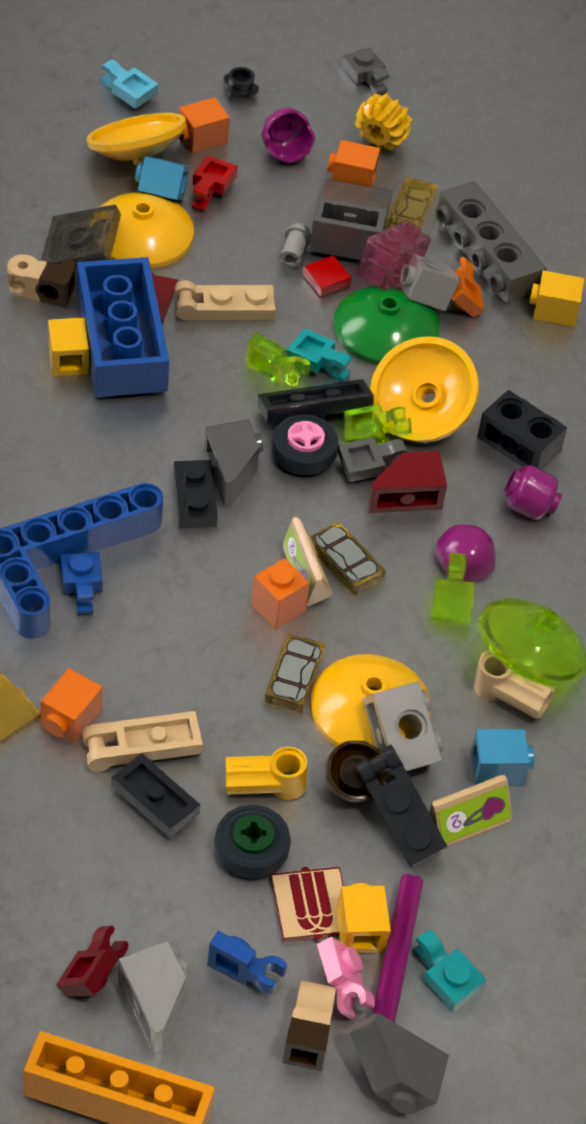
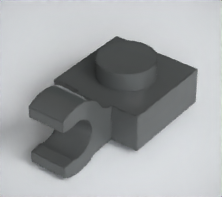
(366, 67)
(367, 459)

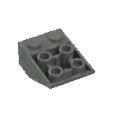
(348, 217)

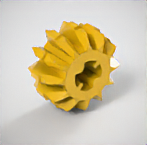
(383, 121)

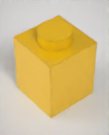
(557, 298)
(68, 347)
(363, 917)

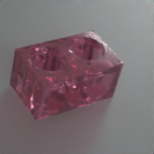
(389, 252)

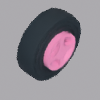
(305, 444)

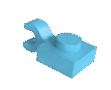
(130, 85)

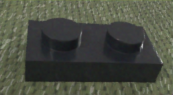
(195, 494)
(155, 795)

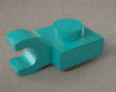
(320, 353)
(450, 975)

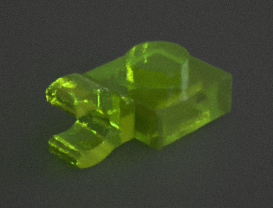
(270, 360)
(374, 422)
(454, 597)

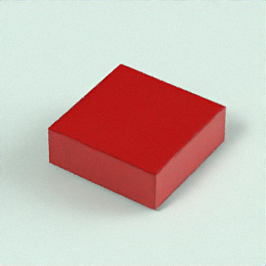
(327, 276)

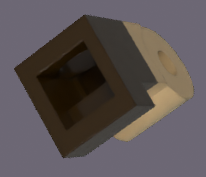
(42, 279)
(310, 1025)

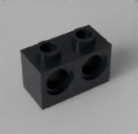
(521, 431)

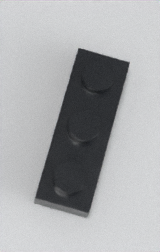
(315, 400)

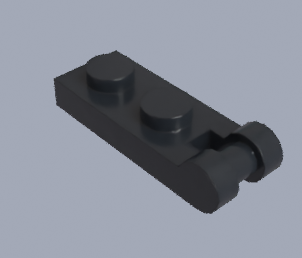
(402, 807)

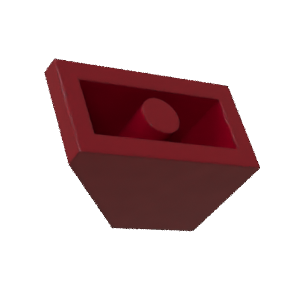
(410, 484)

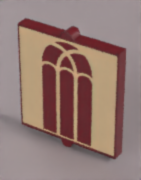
(307, 903)

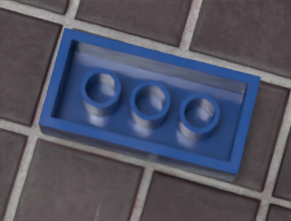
(122, 327)

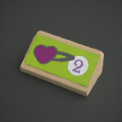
(304, 558)
(473, 810)

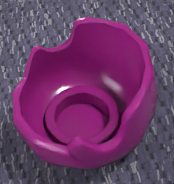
(288, 135)
(472, 542)

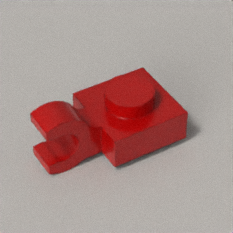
(211, 177)

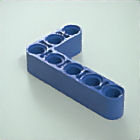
(73, 529)

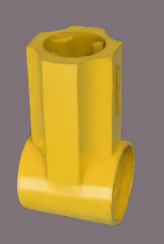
(266, 774)

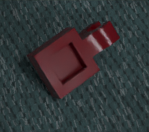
(90, 968)

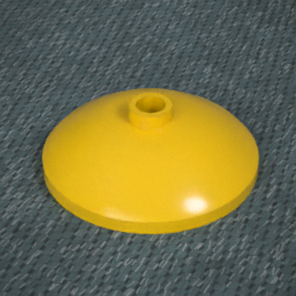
(137, 136)
(151, 229)
(424, 368)
(339, 692)

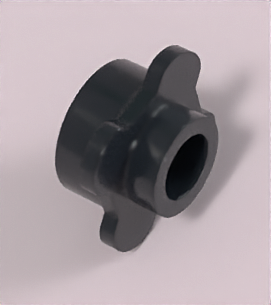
(241, 82)

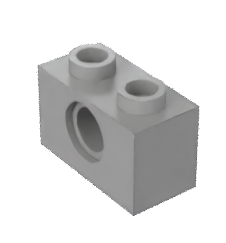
(413, 704)

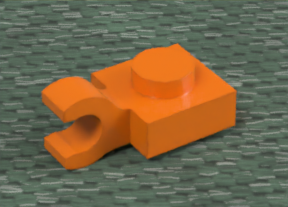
(468, 292)

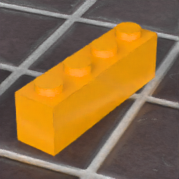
(112, 1086)

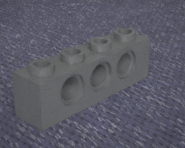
(489, 241)

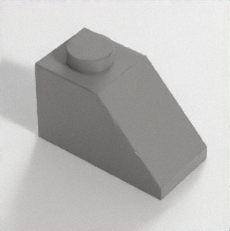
(155, 989)

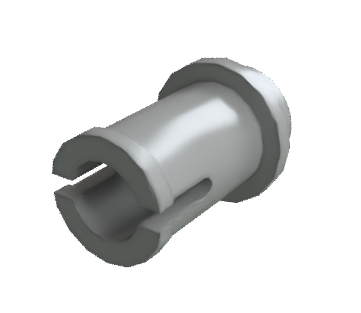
(297, 238)

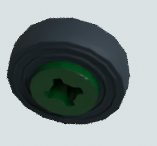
(245, 855)

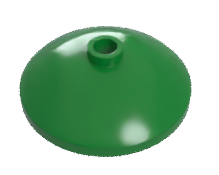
(377, 320)

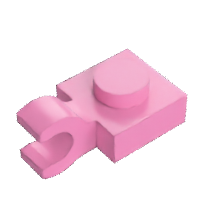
(342, 971)

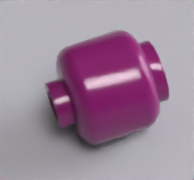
(532, 492)

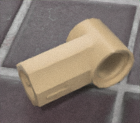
(498, 682)

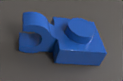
(82, 576)
(239, 962)

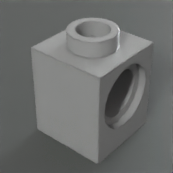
(428, 282)

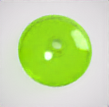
(533, 641)

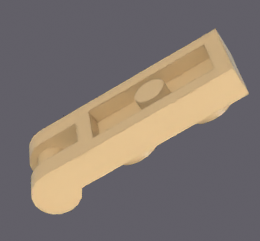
(224, 302)
(152, 736)

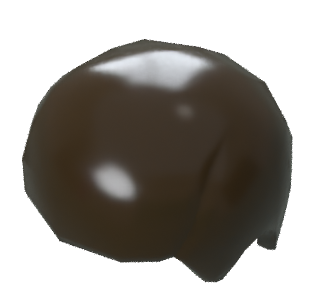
(343, 775)

